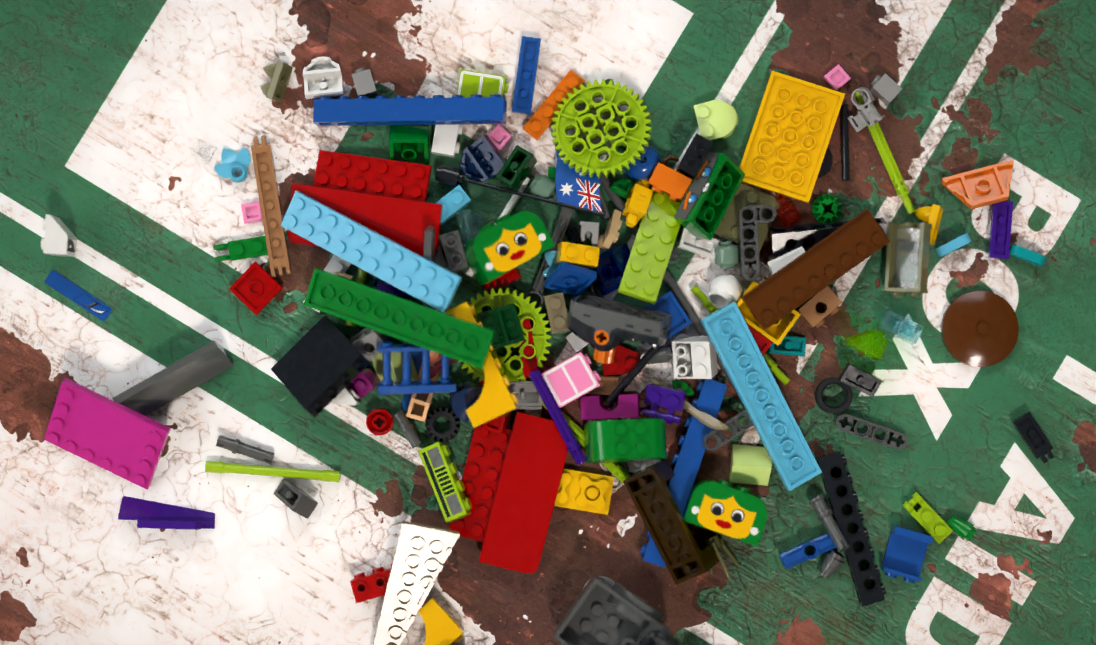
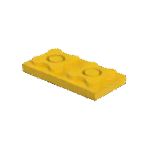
(585, 491)

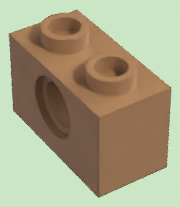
(808, 310)

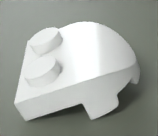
(322, 78)

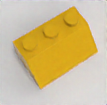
(776, 331)

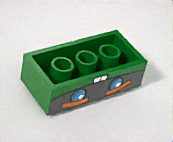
(709, 195)

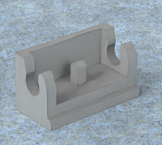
(589, 229)
(526, 395)

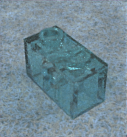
(900, 327)

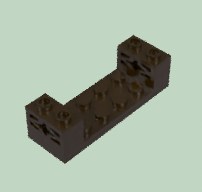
(667, 523)

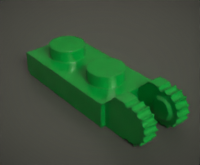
(243, 249)

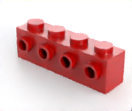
(371, 585)

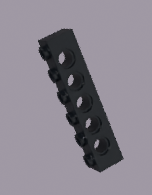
(779, 235)

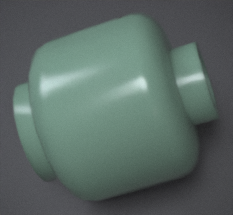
(543, 187)
(726, 254)

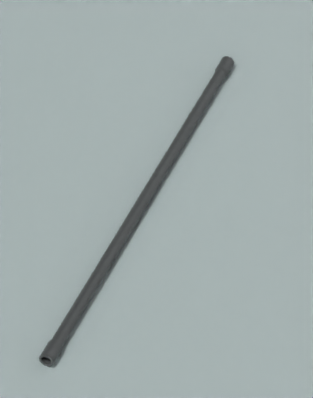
(668, 279)

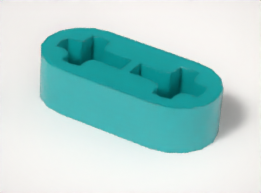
(1027, 255)

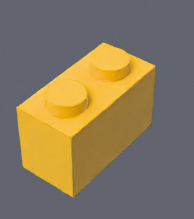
(577, 254)

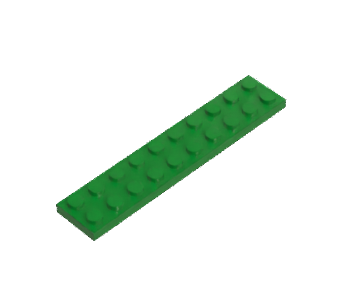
(399, 318)

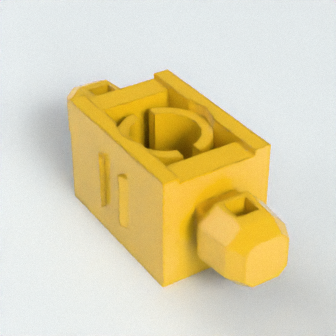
(637, 202)

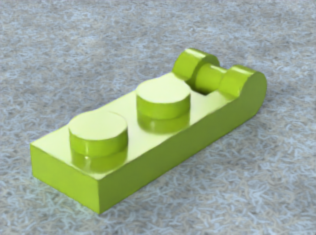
(927, 518)

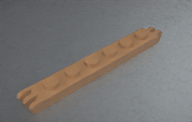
(270, 206)

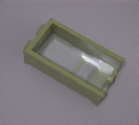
(907, 259)

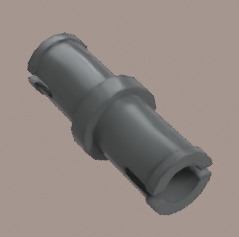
(407, 429)

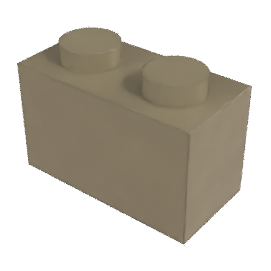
(556, 313)

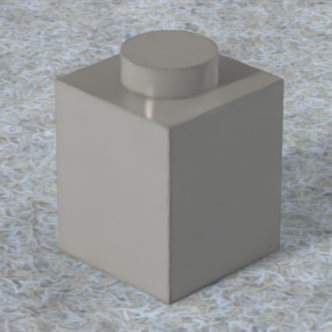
(364, 82)
(885, 88)

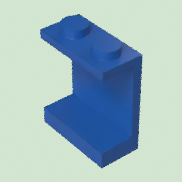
(905, 553)

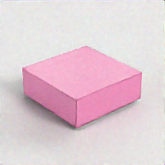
(837, 77)
(499, 137)
(251, 212)

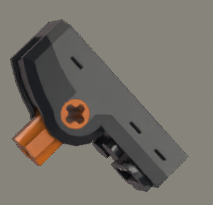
(611, 322)

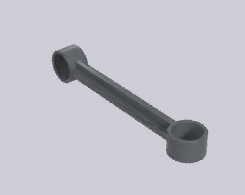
(564, 219)

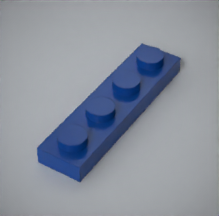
(526, 75)

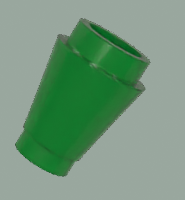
(962, 527)

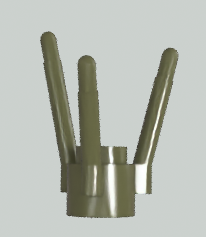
(716, 544)

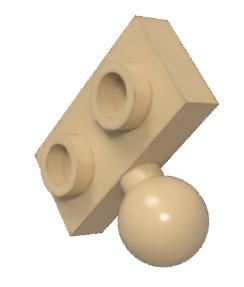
(611, 234)

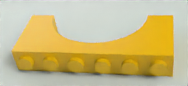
(495, 397)
(439, 624)

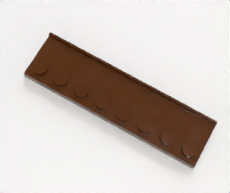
(815, 269)

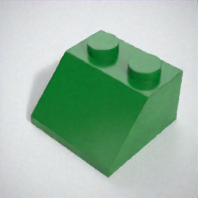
(409, 144)

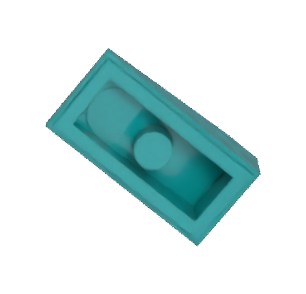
(789, 346)

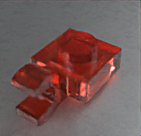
(787, 212)

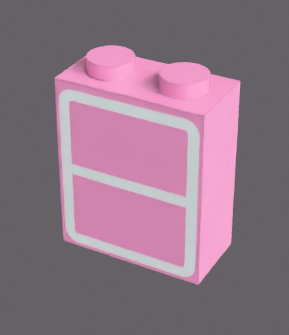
(571, 379)

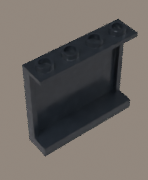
(320, 366)

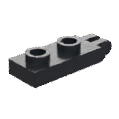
(1033, 437)

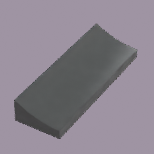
(176, 379)

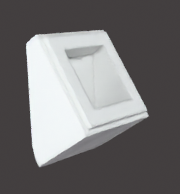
(576, 342)

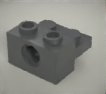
(453, 250)

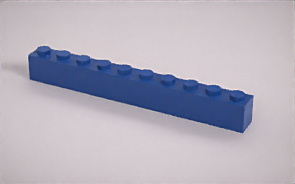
(410, 110)
(689, 457)

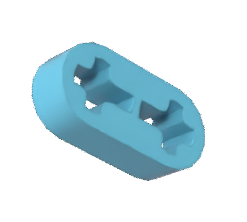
(953, 245)

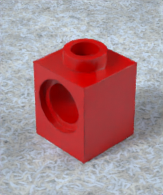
(498, 424)

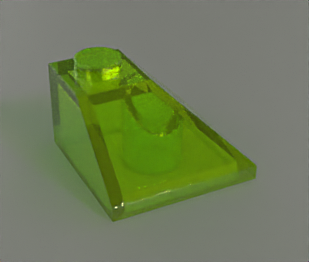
(868, 343)

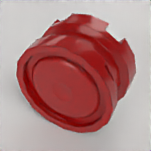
(379, 421)

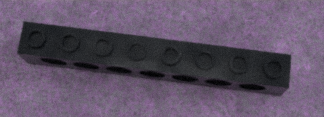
(877, 591)

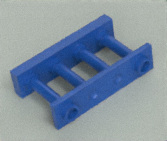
(407, 385)

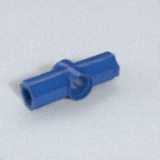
(797, 554)

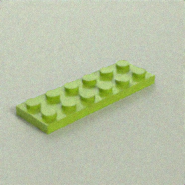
(651, 249)

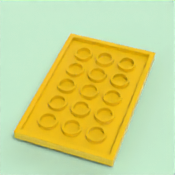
(790, 136)

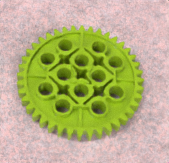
(613, 98)
(539, 332)

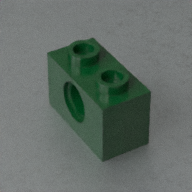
(516, 168)

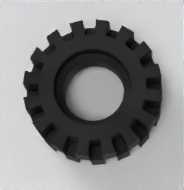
(432, 430)

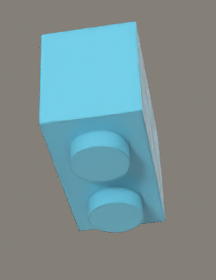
(453, 203)

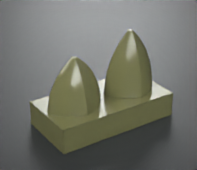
(280, 76)

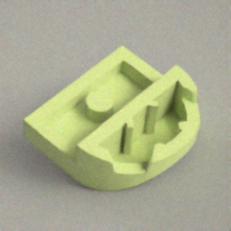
(716, 119)

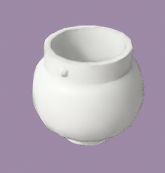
(724, 291)

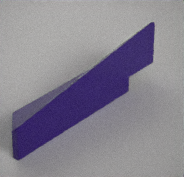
(164, 516)

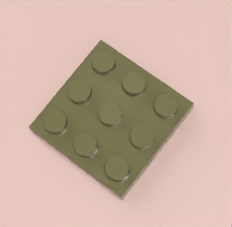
(744, 197)

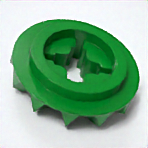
(826, 199)

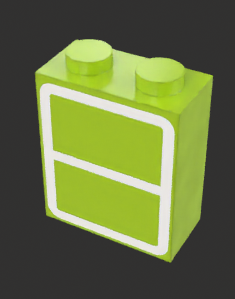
(481, 84)

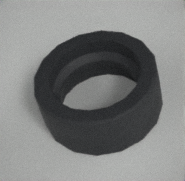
(819, 392)

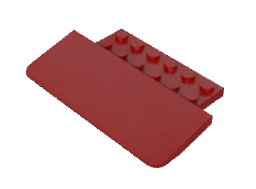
(377, 194)
(512, 491)

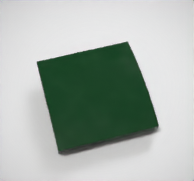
(505, 323)

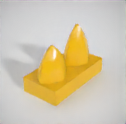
(933, 216)

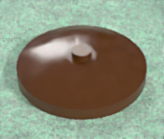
(979, 328)

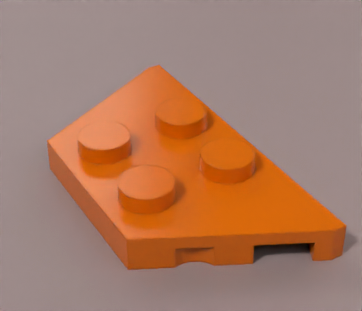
(981, 185)

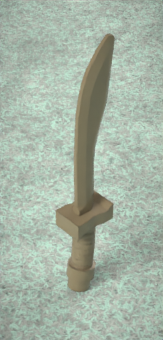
(703, 417)

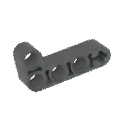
(752, 243)

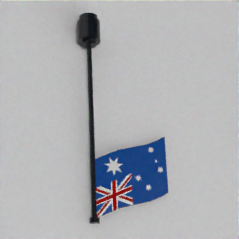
(572, 188)

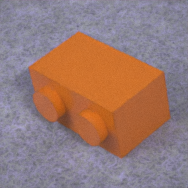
(670, 181)

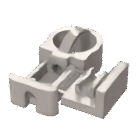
(869, 112)

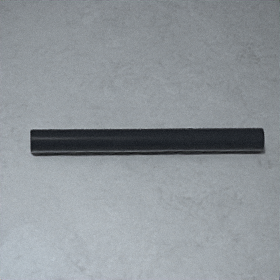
(845, 143)
(631, 375)

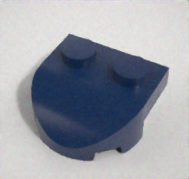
(481, 160)
(465, 398)

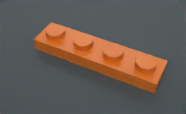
(543, 116)

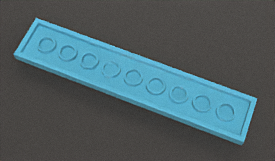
(371, 251)
(761, 396)

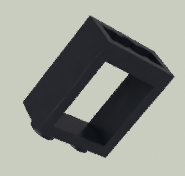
(694, 156)

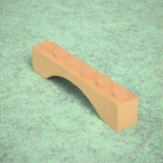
(421, 402)

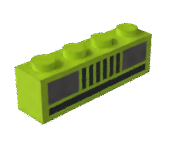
(445, 482)

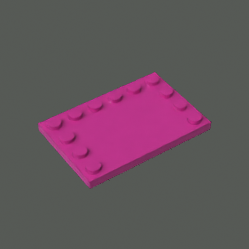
(106, 433)

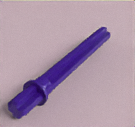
(557, 417)

